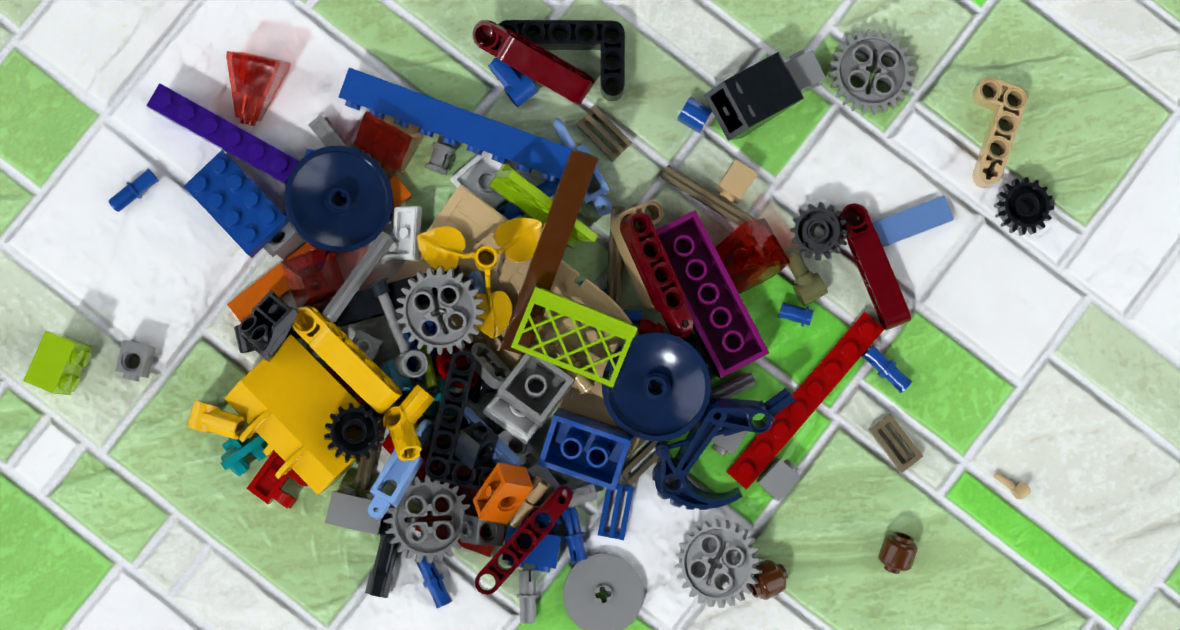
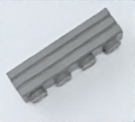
(323, 130)

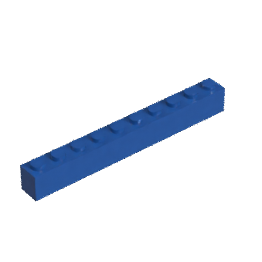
(455, 125)

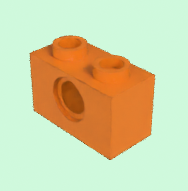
(502, 493)

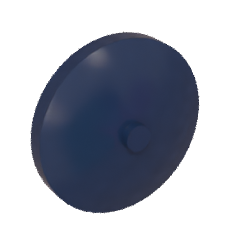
(338, 199)
(658, 388)

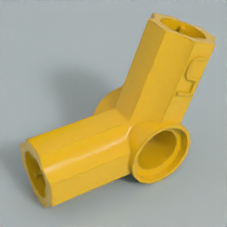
(209, 419)
(403, 423)

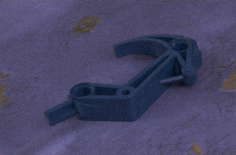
(733, 417)

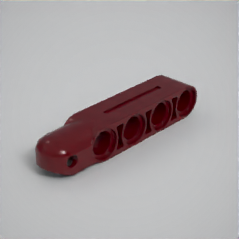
(533, 60)
(658, 261)
(875, 268)
(550, 506)

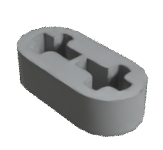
(489, 365)

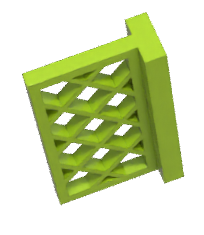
(533, 202)
(583, 314)

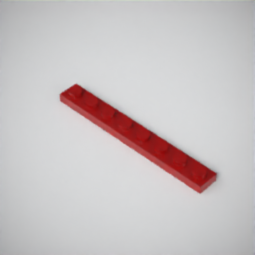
(807, 399)

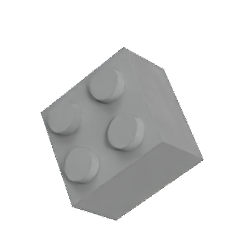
(535, 388)

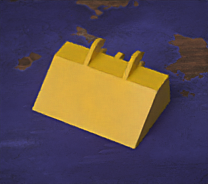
(289, 408)

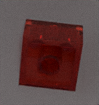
(385, 143)
(752, 254)

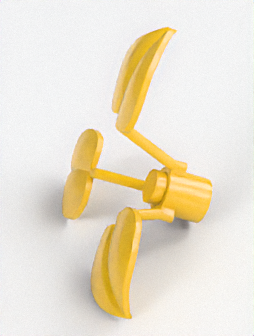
(516, 238)

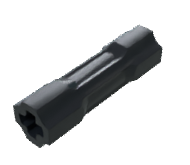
(381, 574)

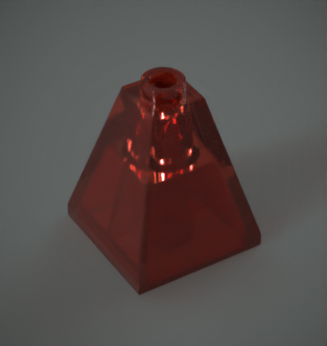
(254, 84)
(308, 267)

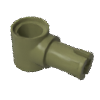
(807, 284)

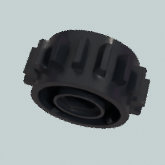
(1036, 199)
(809, 221)
(354, 418)

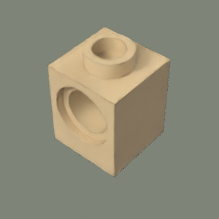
(736, 182)

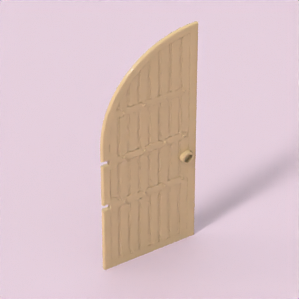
(478, 224)

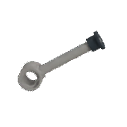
(381, 289)

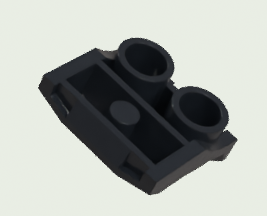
(268, 325)

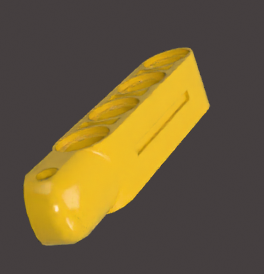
(346, 359)

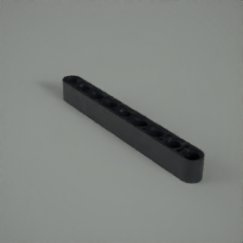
(362, 307)

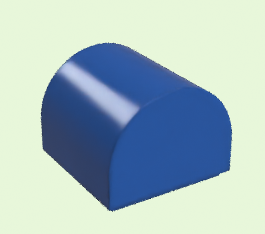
(694, 114)

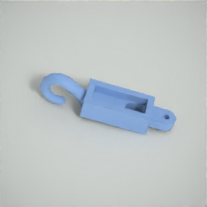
(598, 198)
(397, 471)

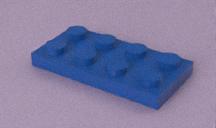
(236, 204)

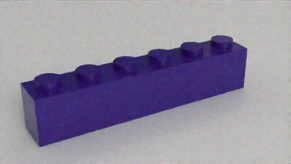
(222, 133)

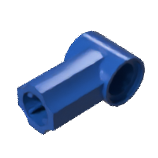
(516, 84)

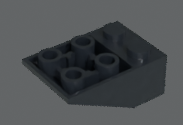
(753, 97)

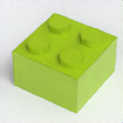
(58, 363)

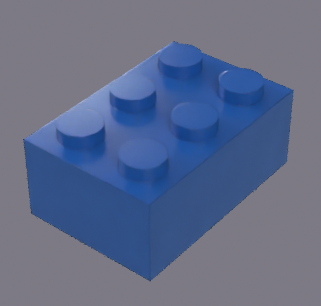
(585, 448)

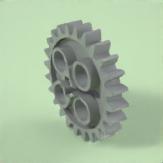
(848, 67)
(416, 315)
(428, 543)
(739, 575)

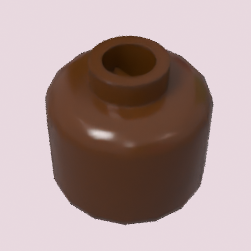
(897, 552)
(771, 580)

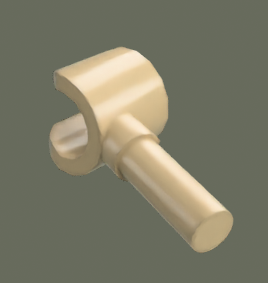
(1019, 491)

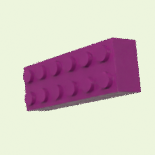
(711, 296)

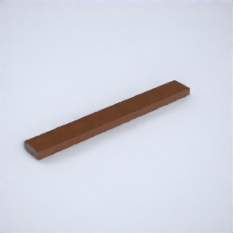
(551, 242)

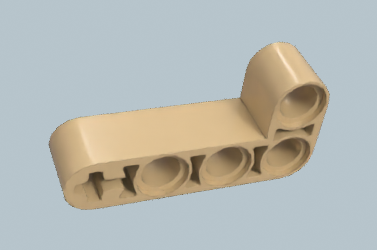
(995, 135)
(656, 216)

